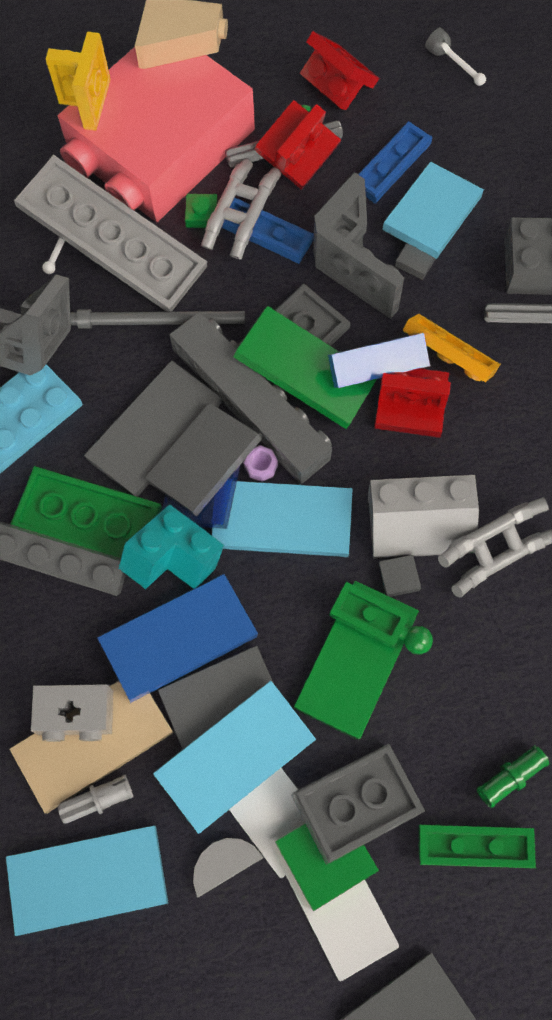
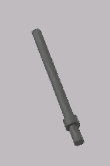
(86, 318)

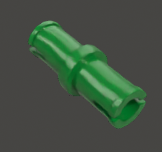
(513, 776)

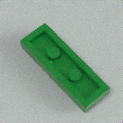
(476, 846)

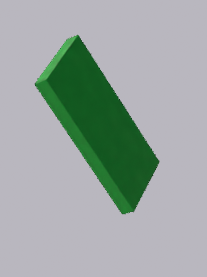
(300, 366)
(81, 512)
(350, 674)

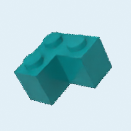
(172, 544)

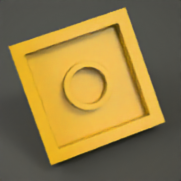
(81, 78)

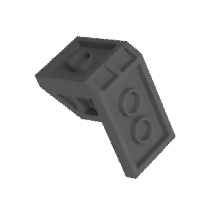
(341, 252)
(37, 332)

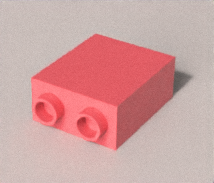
(160, 130)

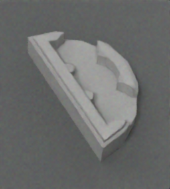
(221, 862)

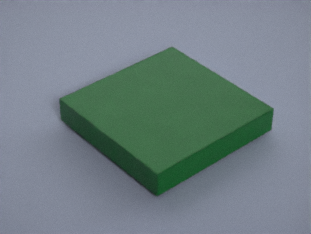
(317, 880)

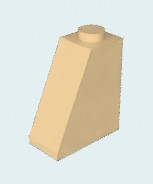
(178, 31)

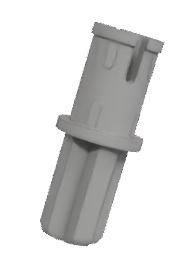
(96, 799)

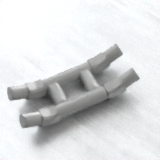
(246, 220)
(476, 541)

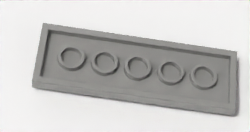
(111, 233)

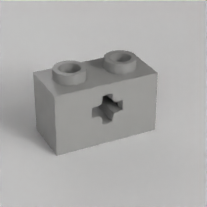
(53, 703)

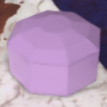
(261, 463)

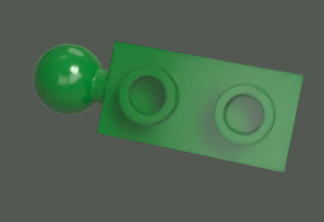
(379, 620)

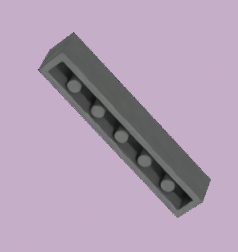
(252, 397)

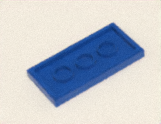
(177, 638)

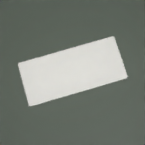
(268, 813)
(347, 927)

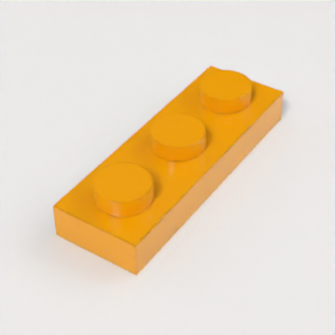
(453, 349)

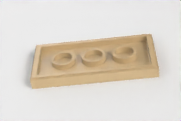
(68, 767)

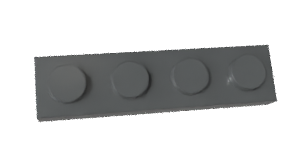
(61, 559)

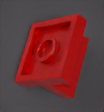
(336, 71)
(298, 143)
(413, 402)

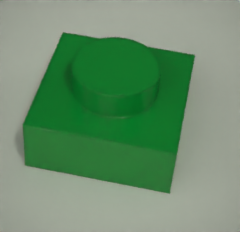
(199, 209)

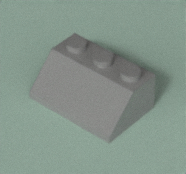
(421, 514)

